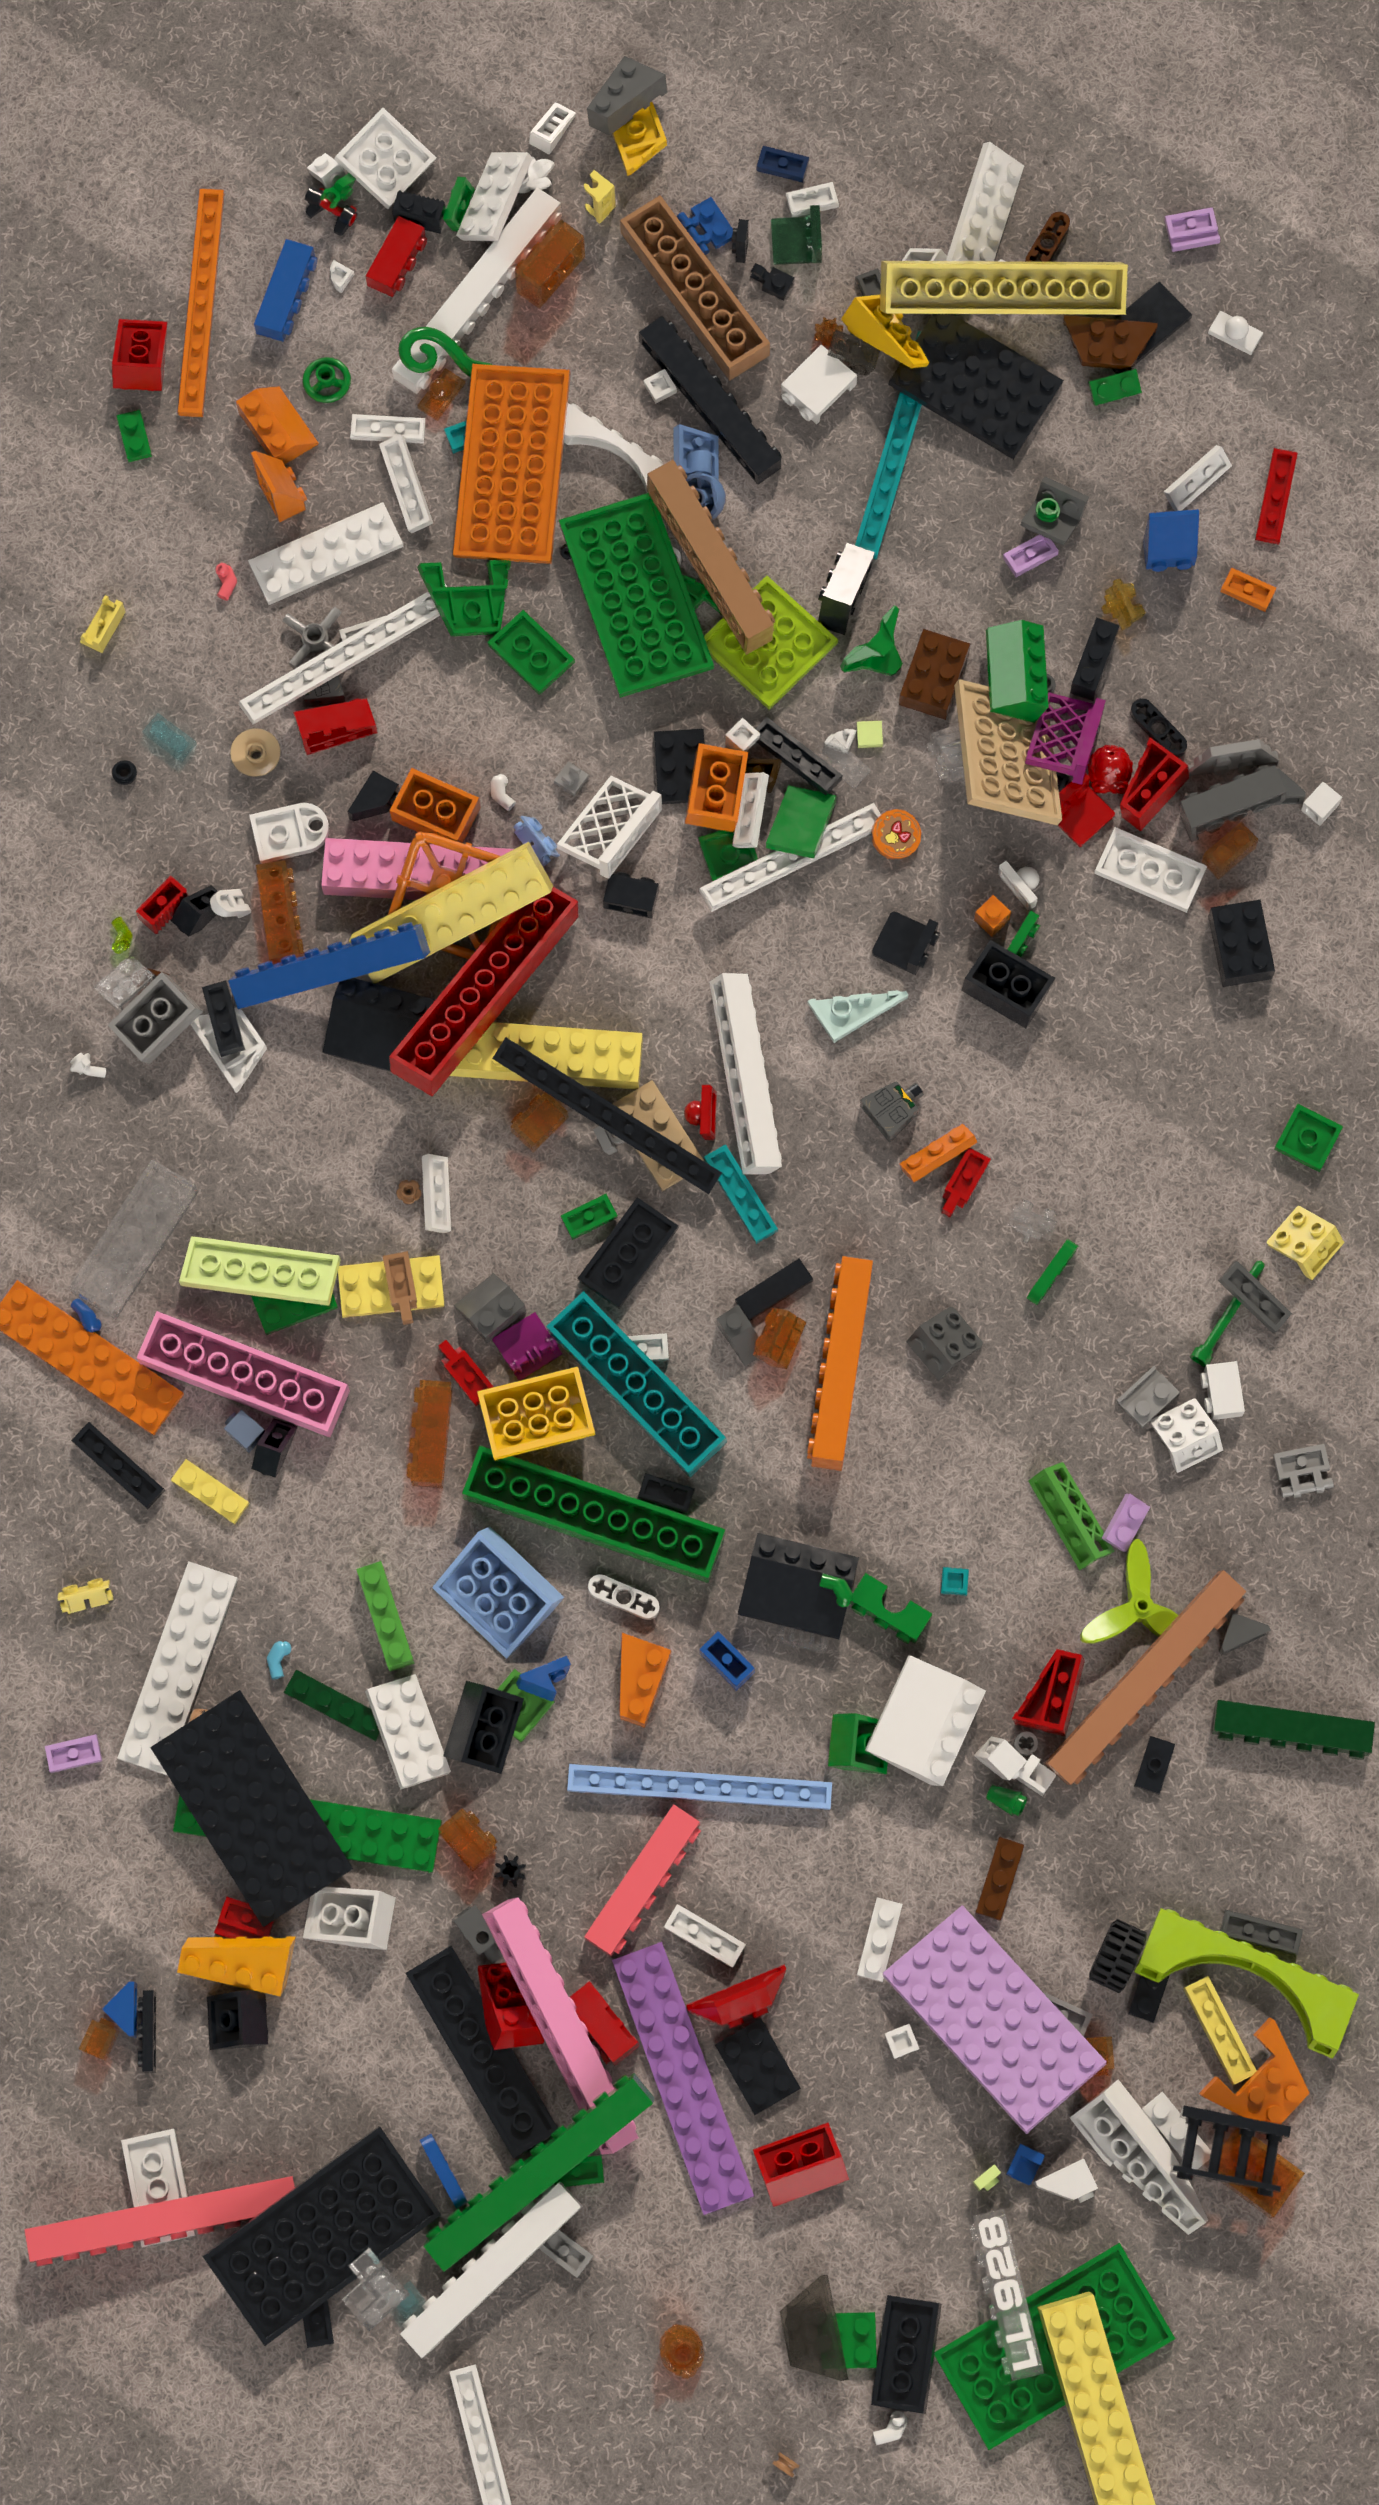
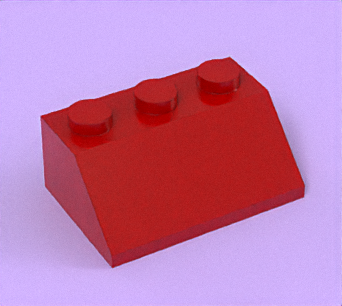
(801, 2164)

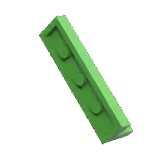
(1067, 1516)

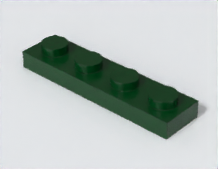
(333, 1704)

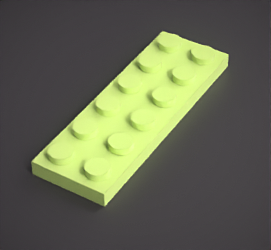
(260, 1270)

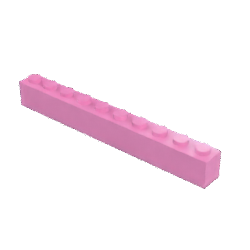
(553, 2011)

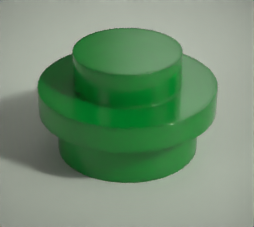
(1047, 510)

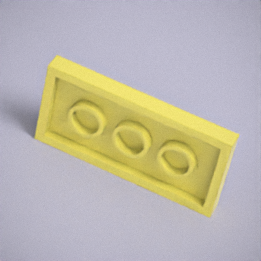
(367, 1293)

